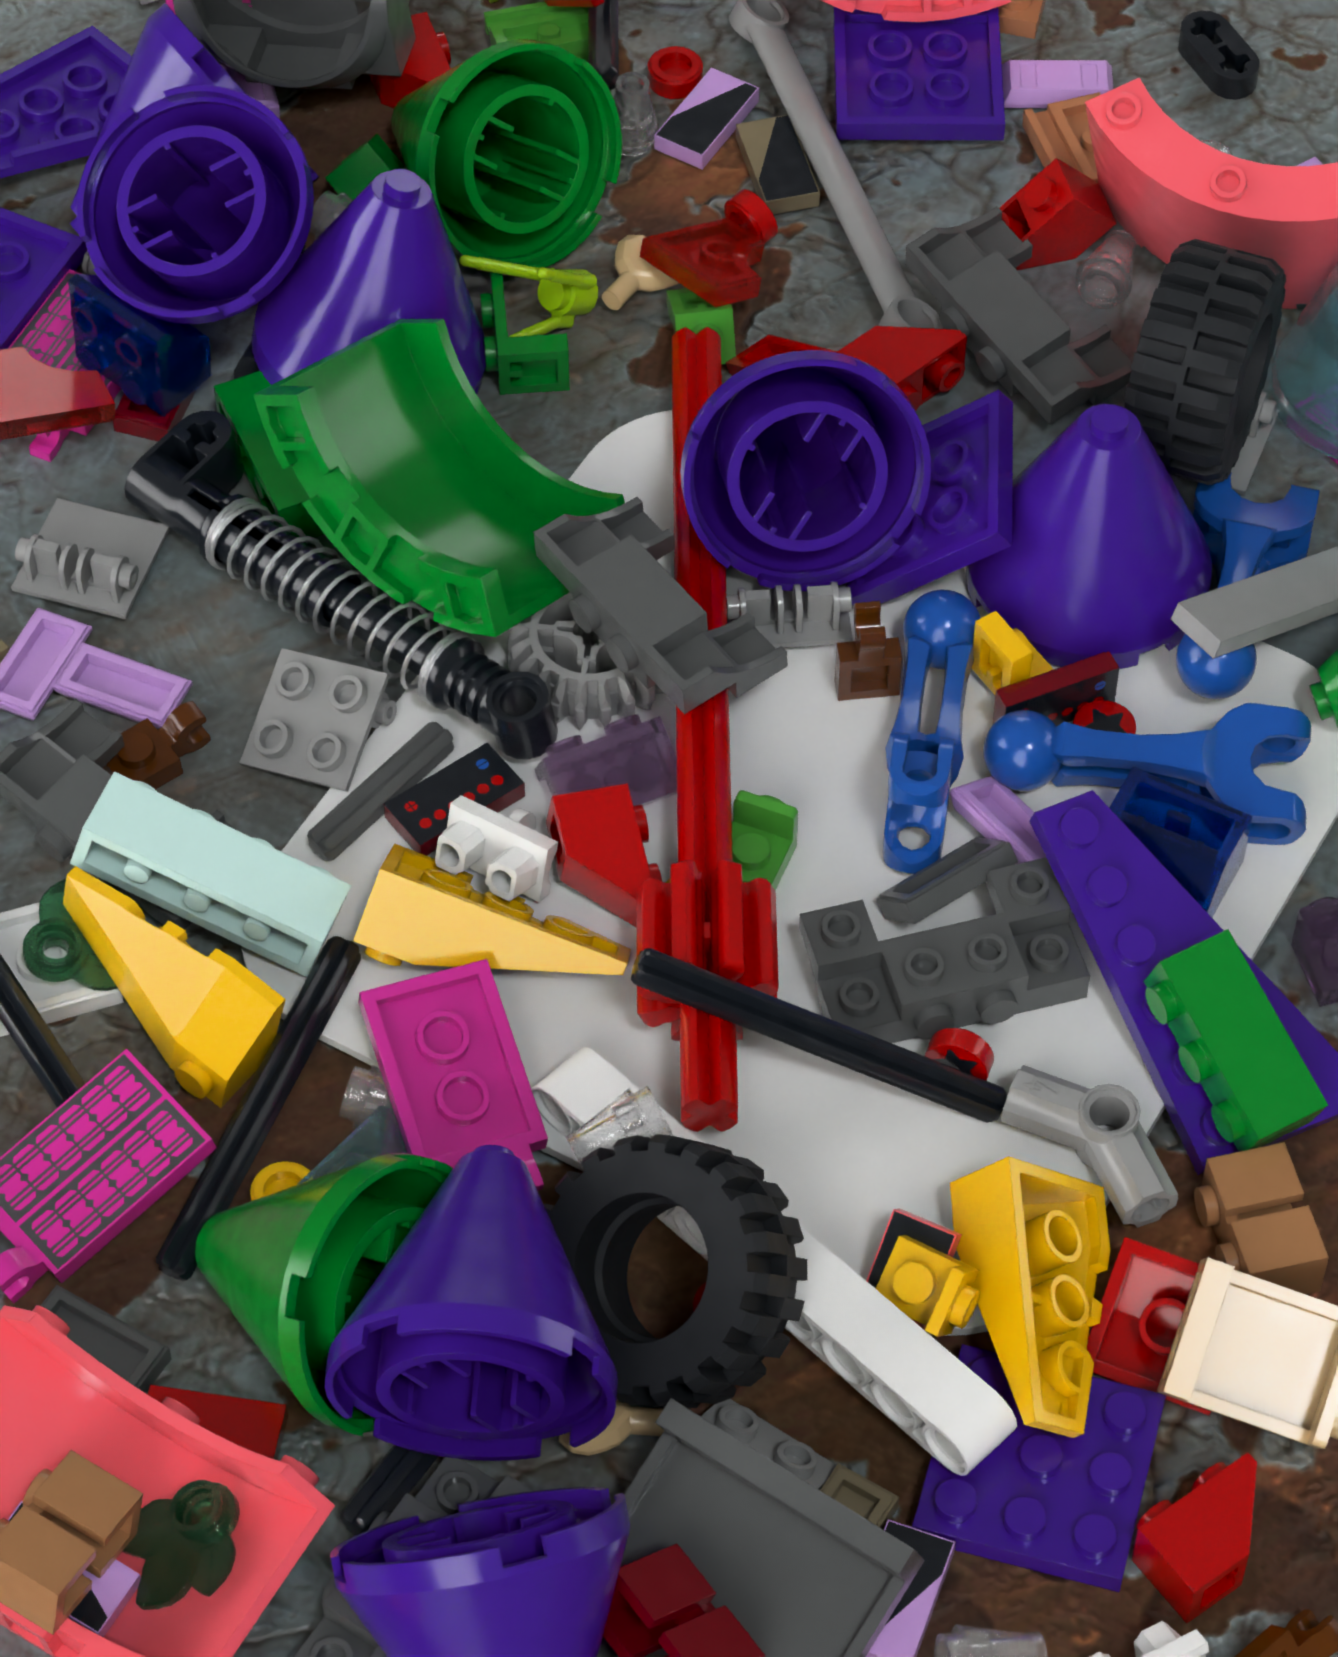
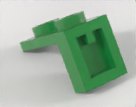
(522, 362)

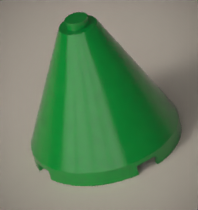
(514, 150)
(308, 1257)

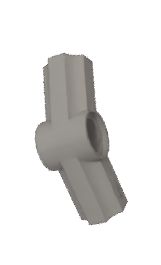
(1120, 1157)

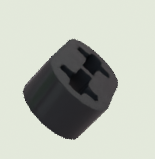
(1226, 50)

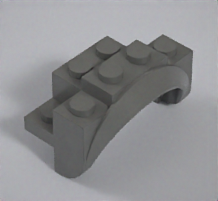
(303, 40)

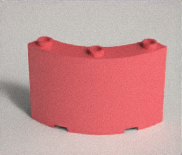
(1179, 190)
(67, 1401)

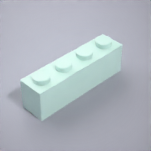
(210, 873)

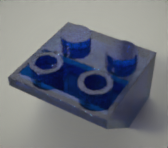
(145, 356)
(1186, 832)

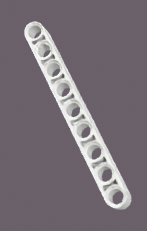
(842, 1315)

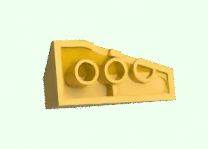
(442, 921)
(199, 1010)
(1038, 1260)

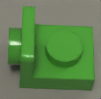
(695, 313)
(763, 836)

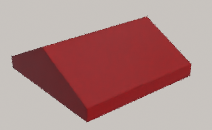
(1141, 1316)

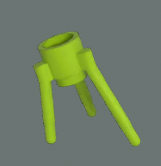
(559, 291)

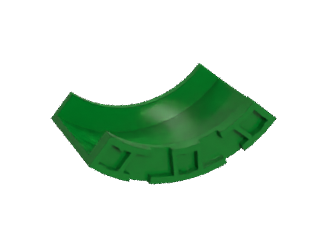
(422, 478)

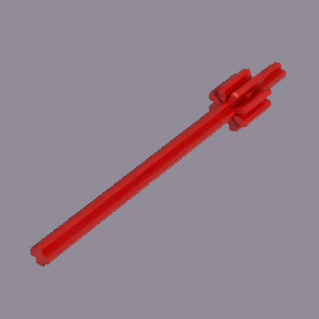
(707, 908)

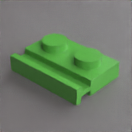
(538, 21)

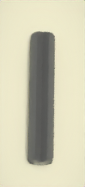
(367, 801)

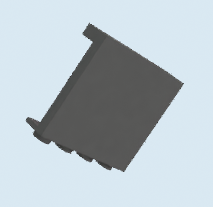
(771, 1546)

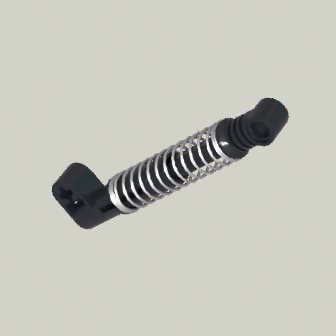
(187, 487)

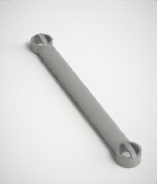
(763, 25)

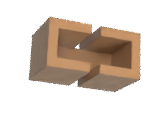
(1251, 1213)
(67, 1525)

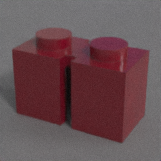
(669, 1606)

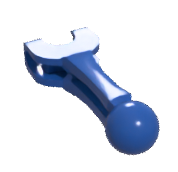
(1242, 542)
(1029, 751)
(920, 765)

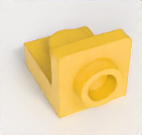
(1004, 654)
(929, 1286)

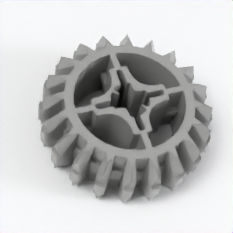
(578, 686)

